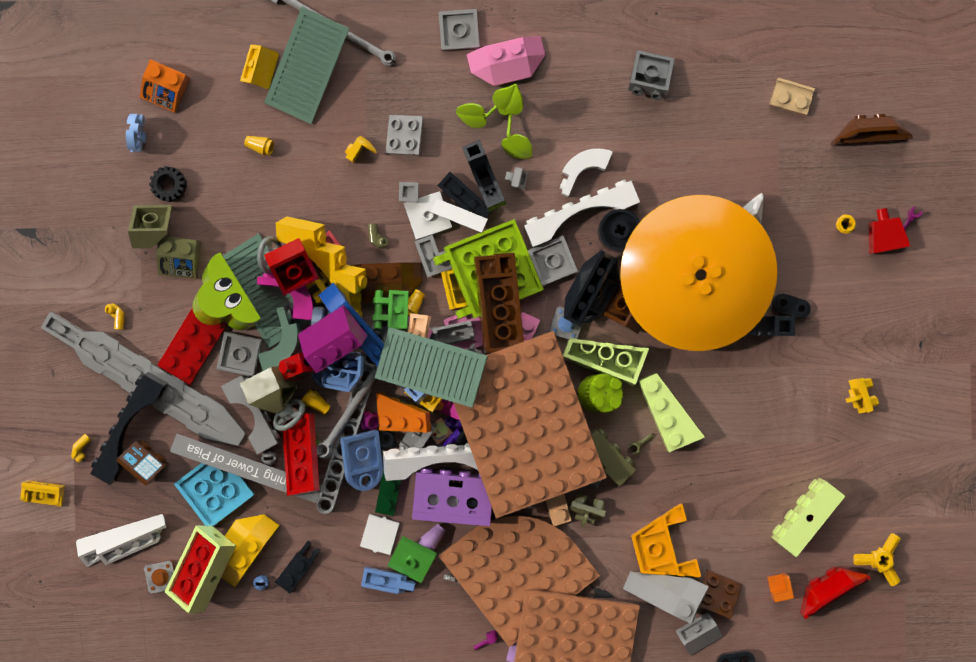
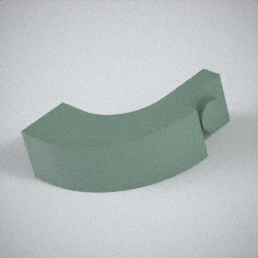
(289, 342)

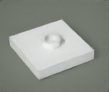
(422, 219)

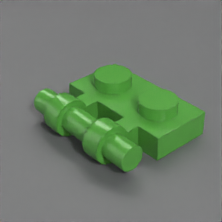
(397, 309)

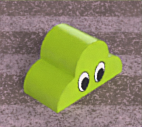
(223, 298)

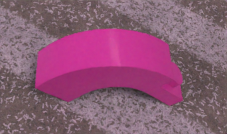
(301, 297)

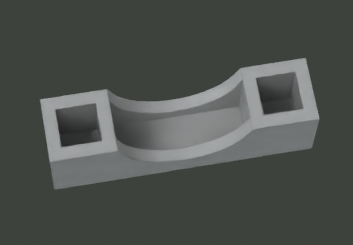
(263, 434)

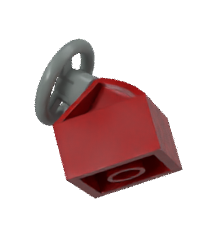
(287, 264)

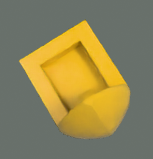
(354, 150)

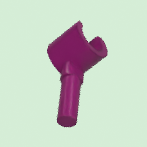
(911, 216)
(491, 638)

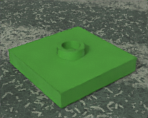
(411, 559)

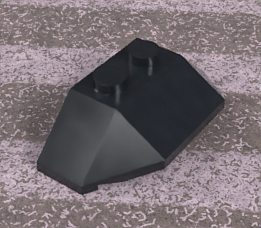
(592, 289)

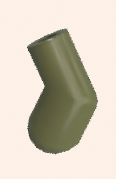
(375, 238)

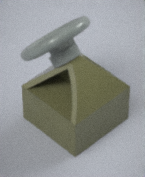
(273, 393)

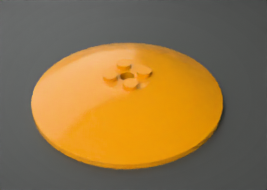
(668, 252)

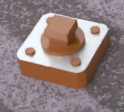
(159, 575)

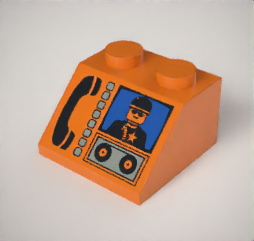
(163, 86)

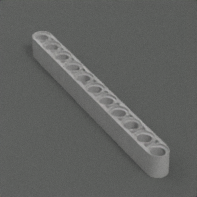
(331, 475)

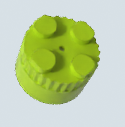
(600, 393)

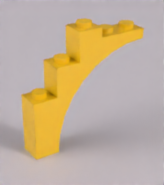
(327, 256)

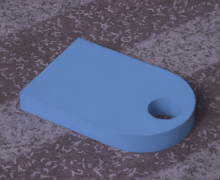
(361, 459)

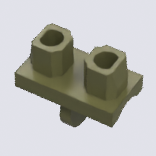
(596, 511)

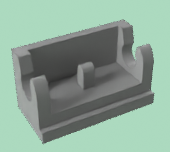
(454, 333)
(416, 439)

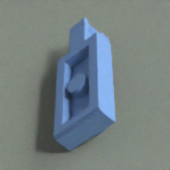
(386, 581)

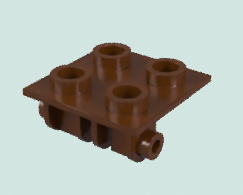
(721, 594)

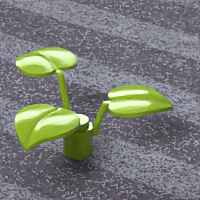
(508, 102)

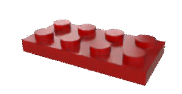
(190, 348)
(301, 457)

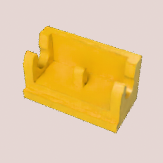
(453, 291)
(42, 493)

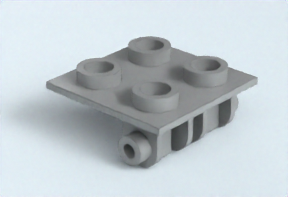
(404, 134)

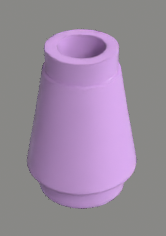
(432, 537)

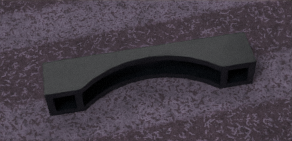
(148, 391)

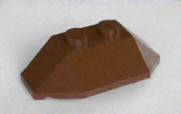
(871, 130)
(390, 276)

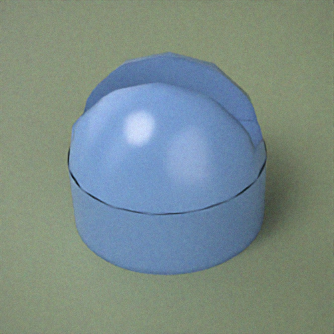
(260, 579)

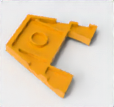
(655, 548)

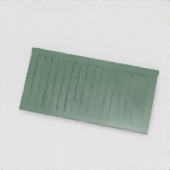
(306, 65)
(265, 299)
(431, 367)

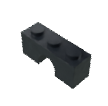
(774, 326)

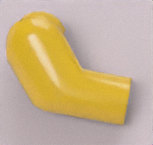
(117, 313)
(77, 448)

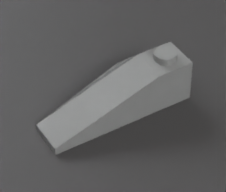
(670, 593)

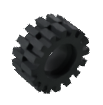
(159, 176)

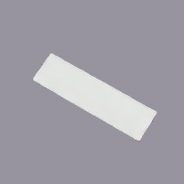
(459, 215)

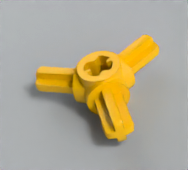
(874, 559)

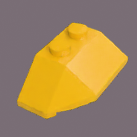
(250, 538)

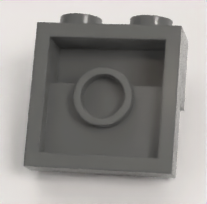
(651, 75)

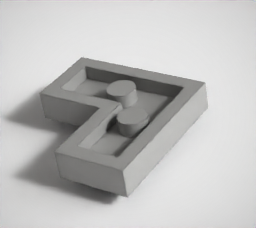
(427, 251)

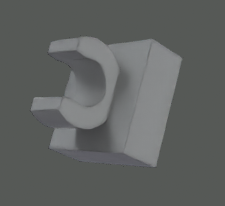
(517, 178)
(408, 192)

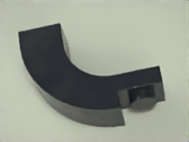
(484, 175)

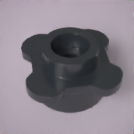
(391, 441)

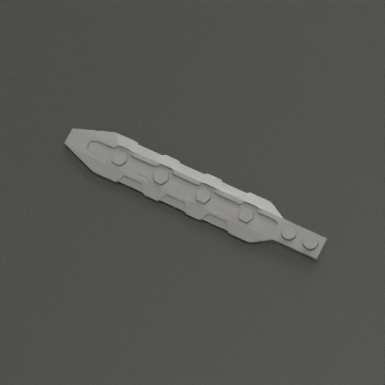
(123, 366)

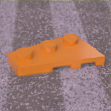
(398, 416)

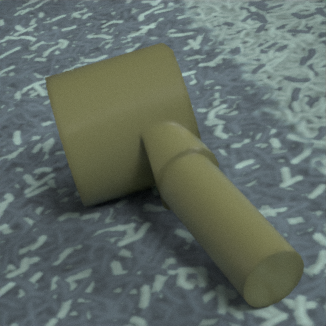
(640, 443)

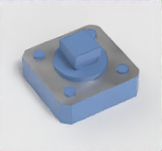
(563, 327)

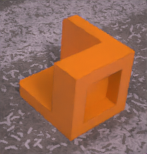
(780, 587)

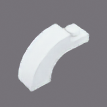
(585, 160)

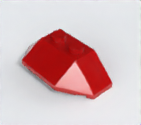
(830, 588)

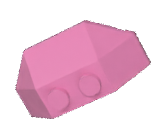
(507, 60)

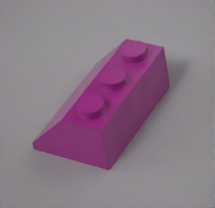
(331, 338)

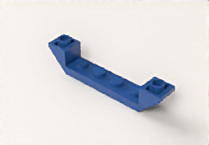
(333, 299)

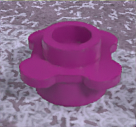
(369, 421)

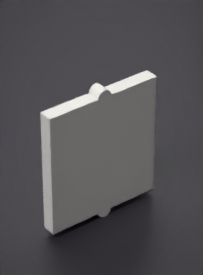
(379, 534)

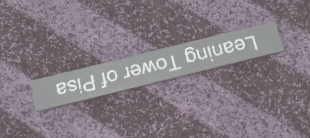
(235, 464)

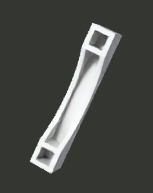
(543, 229)
(402, 463)

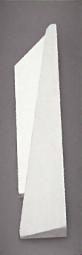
(120, 541)

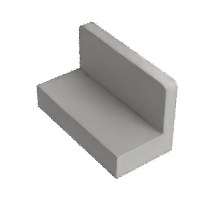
(699, 633)

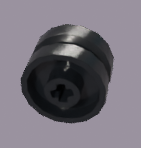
(610, 222)

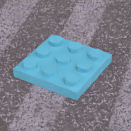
(213, 492)

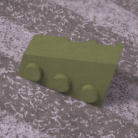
(612, 461)

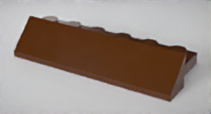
(498, 301)

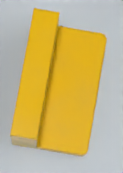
(259, 66)

